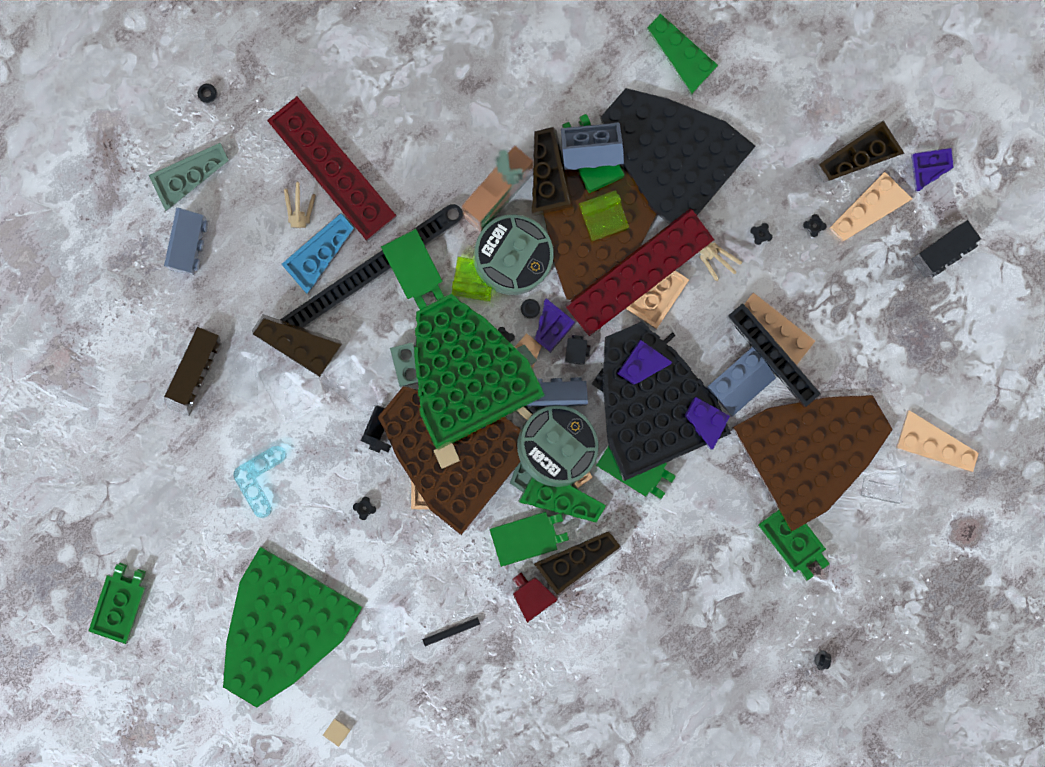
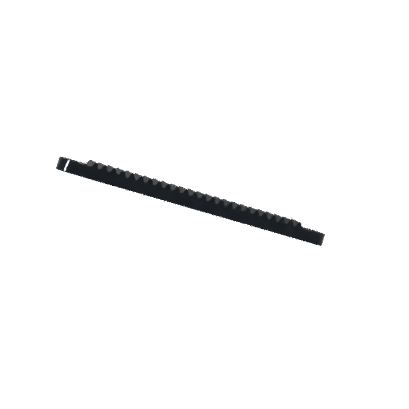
(366, 273)

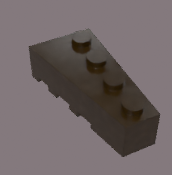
(864, 150)
(550, 181)
(303, 346)
(192, 371)
(576, 562)

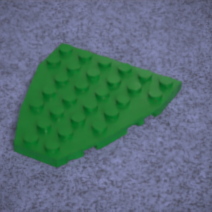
(466, 371)
(281, 628)

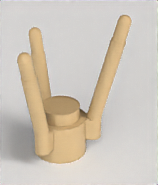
(298, 219)
(712, 251)

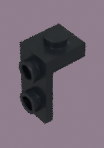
(374, 432)

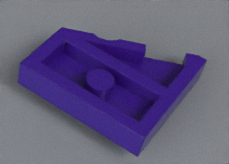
(930, 166)
(552, 326)
(642, 363)
(707, 421)

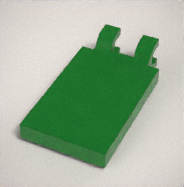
(600, 176)
(413, 267)
(642, 483)
(526, 538)
(796, 547)
(118, 605)

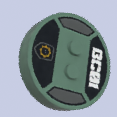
(513, 254)
(557, 446)

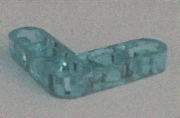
(253, 473)

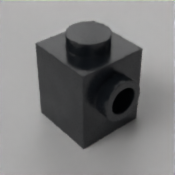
(577, 350)

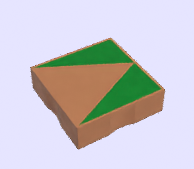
(495, 194)

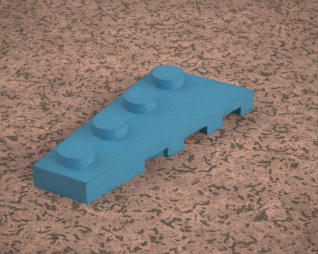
(314, 256)

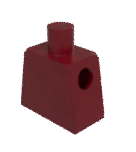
(532, 596)

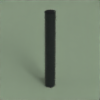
(451, 631)

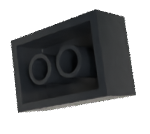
(947, 250)

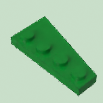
(685, 57)
(562, 500)

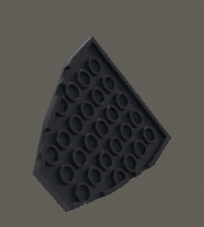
(675, 151)
(648, 418)

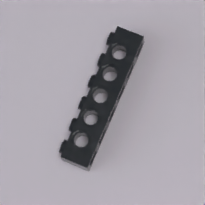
(773, 355)

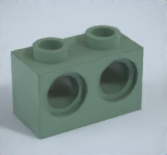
(401, 366)

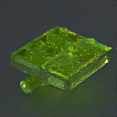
(604, 215)
(468, 283)

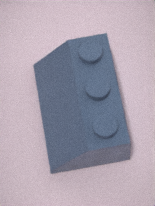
(592, 146)
(186, 241)
(741, 381)
(562, 393)

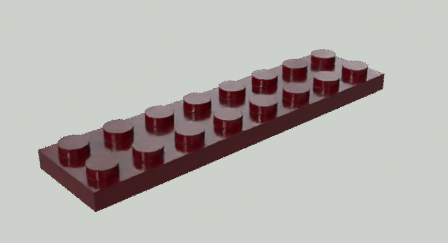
(331, 168)
(639, 272)

